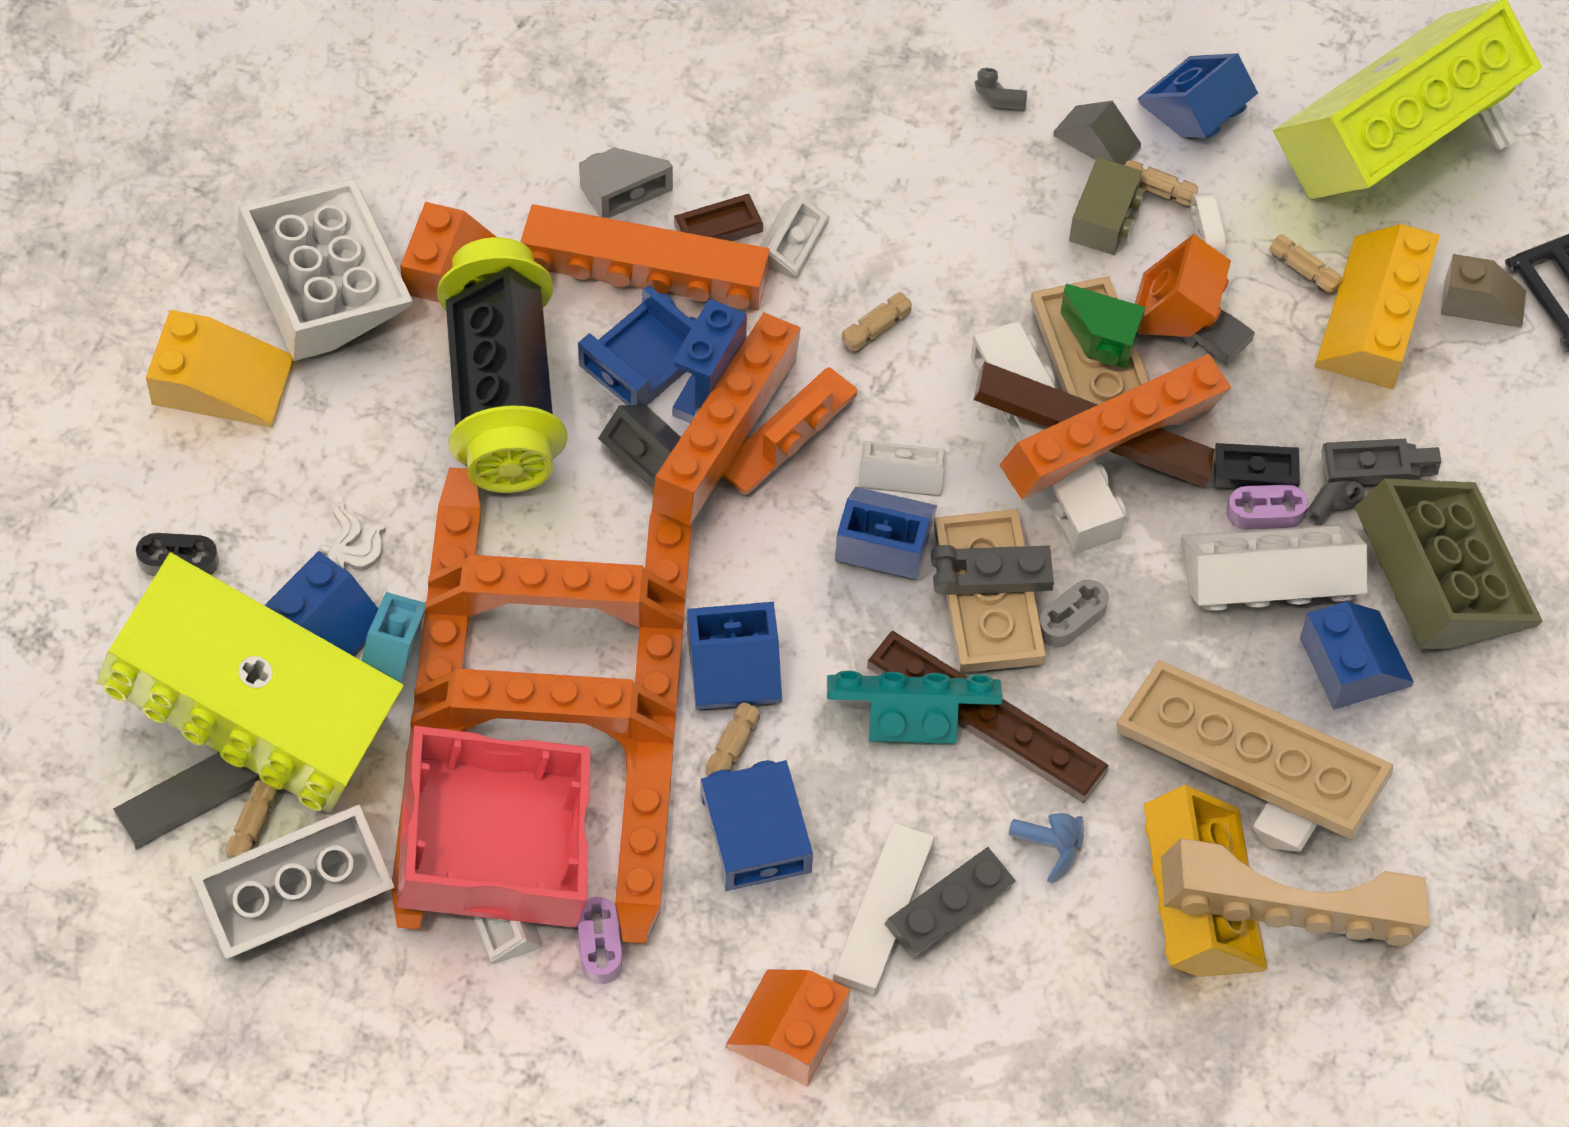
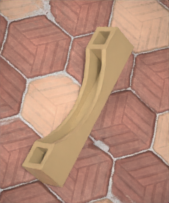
(1213, 881)

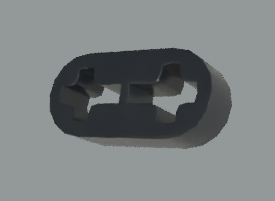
(181, 545)

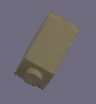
(1482, 292)

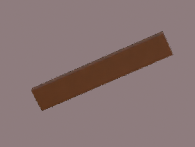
(1050, 406)
(1001, 724)

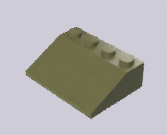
(1446, 562)

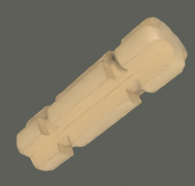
(1165, 184)
(1305, 263)
(876, 321)
(734, 738)
(251, 819)

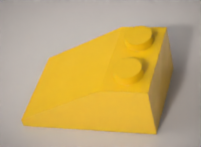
(217, 371)

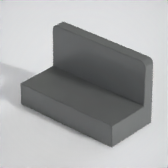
(639, 440)

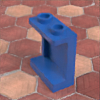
(639, 351)
(707, 353)
(756, 824)

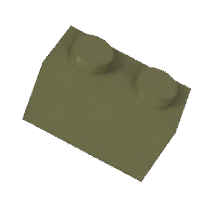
(1106, 206)

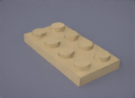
(1076, 371)
(990, 628)

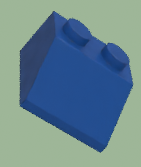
(1200, 94)
(327, 603)
(1353, 653)

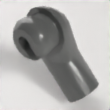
(997, 95)
(1334, 497)

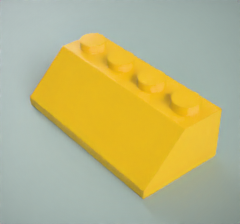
(1377, 304)
(1206, 941)

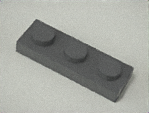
(950, 902)

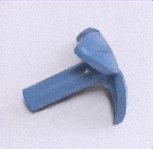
(1065, 835)

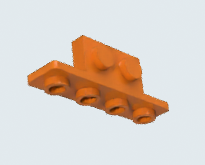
(789, 430)

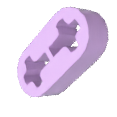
(1267, 506)
(608, 939)

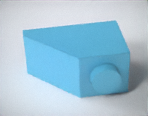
(394, 635)

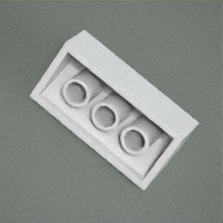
(1275, 565)
(291, 882)

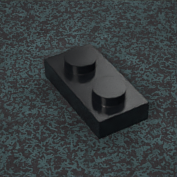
(1255, 465)

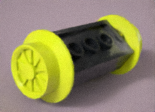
(500, 365)

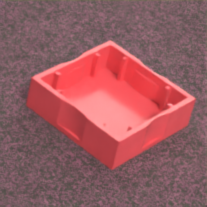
(494, 827)

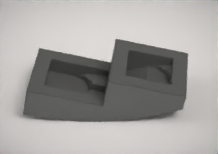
(1222, 339)

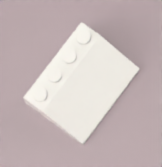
(321, 266)

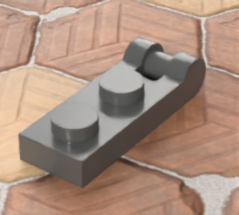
(992, 569)

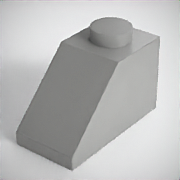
(623, 180)

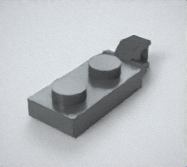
(1378, 459)

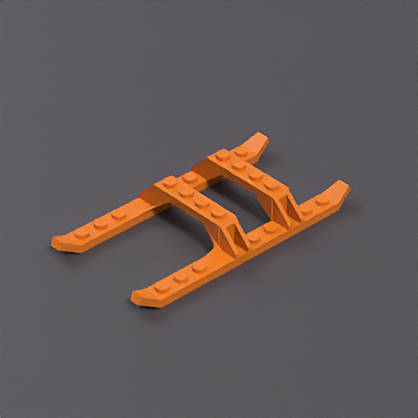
(632, 713)

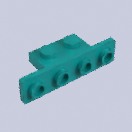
(914, 706)

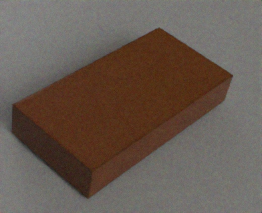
(723, 220)

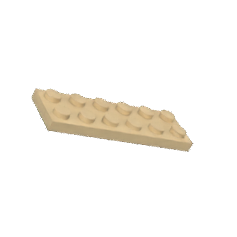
(1255, 749)

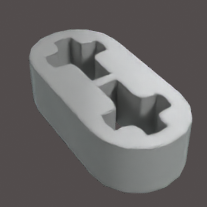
(1078, 620)

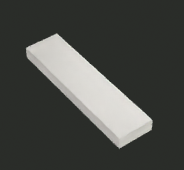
(888, 891)

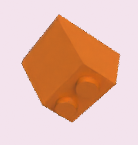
(432, 247)
(1183, 290)
(791, 1022)

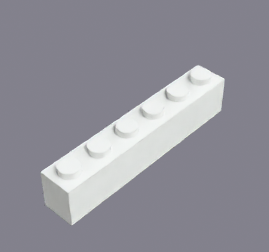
(1082, 499)

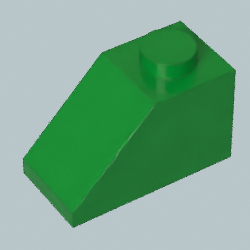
(1102, 324)

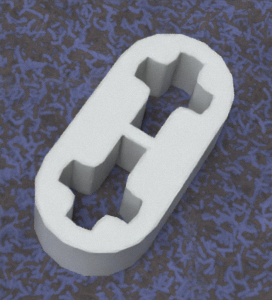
(1207, 221)

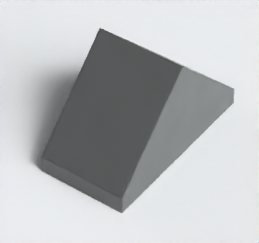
(1099, 132)

